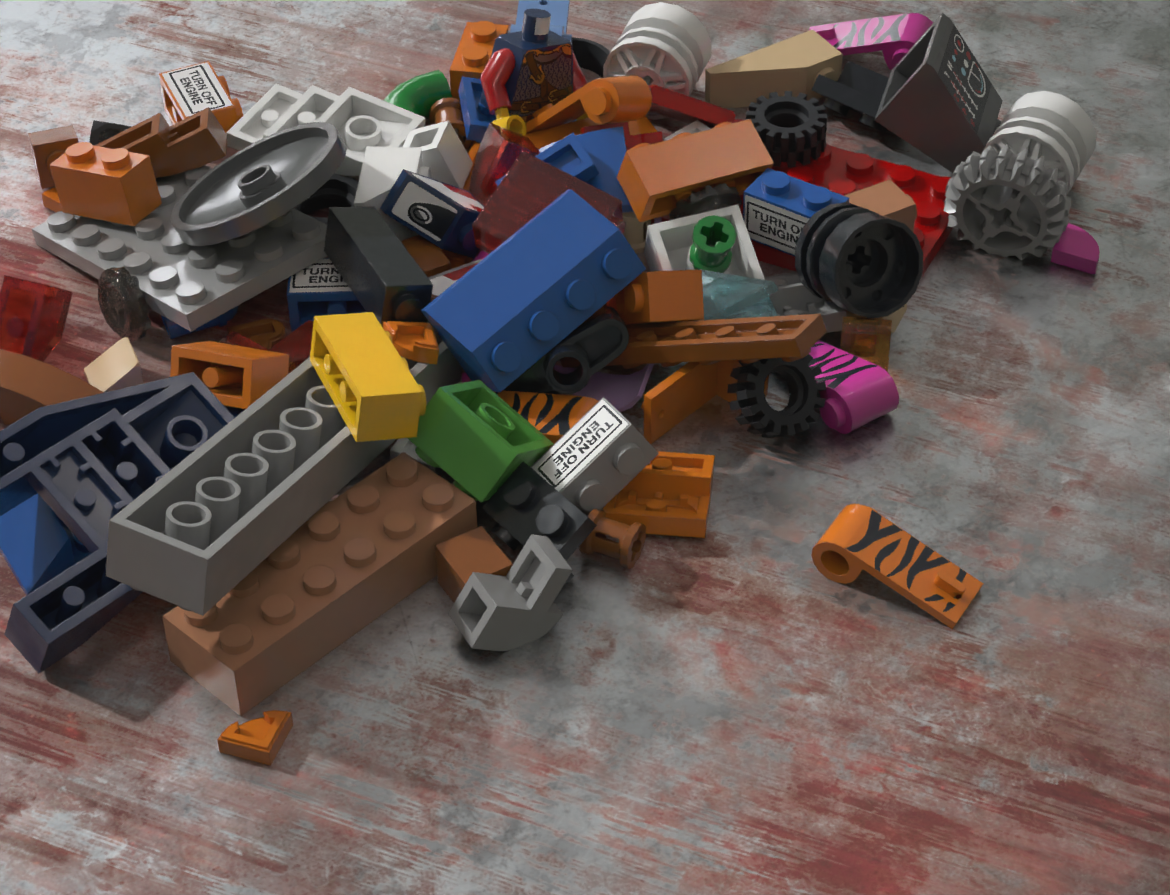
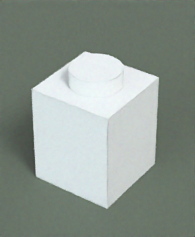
(442, 152)

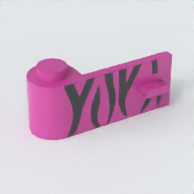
(889, 34)
(854, 388)

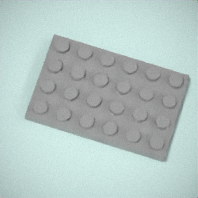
(183, 279)

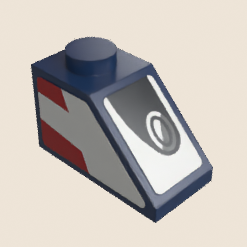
(435, 211)

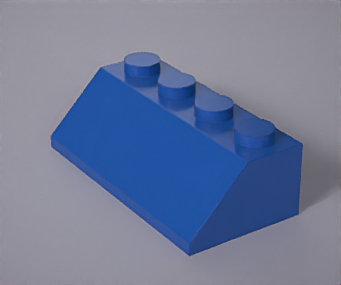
(533, 290)

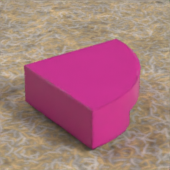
(1076, 250)

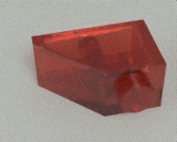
(32, 317)

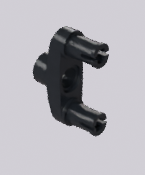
(592, 344)

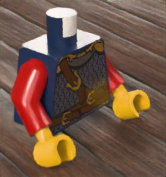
(529, 72)

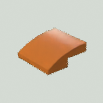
(668, 495)

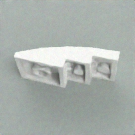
(356, 116)

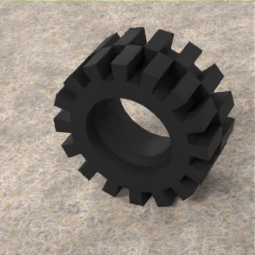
(790, 127)
(755, 408)

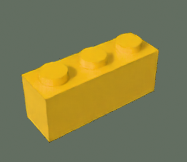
(366, 377)

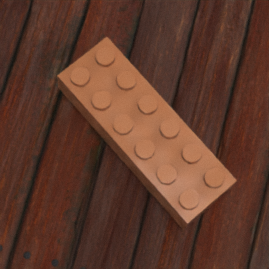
(321, 584)

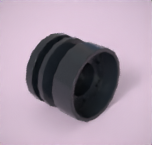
(859, 260)

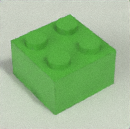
(476, 438)

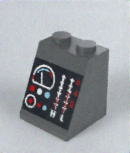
(941, 98)

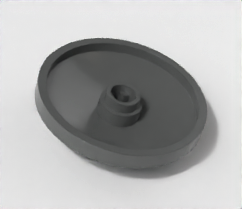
(258, 184)

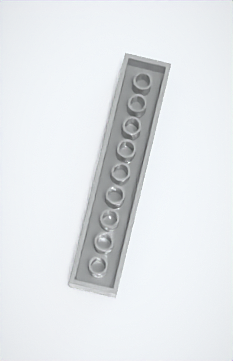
(246, 490)

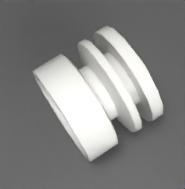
(663, 48)
(1048, 128)

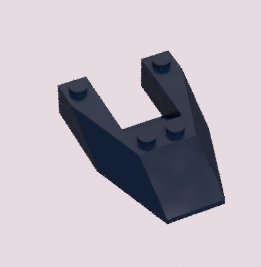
(88, 465)

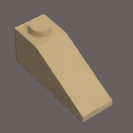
(775, 68)

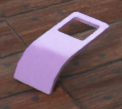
(619, 390)

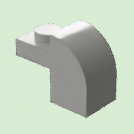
(513, 608)

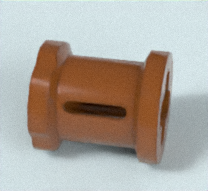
(450, 110)
(630, 539)

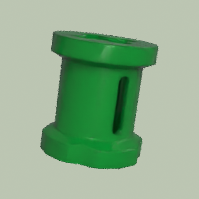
(716, 232)

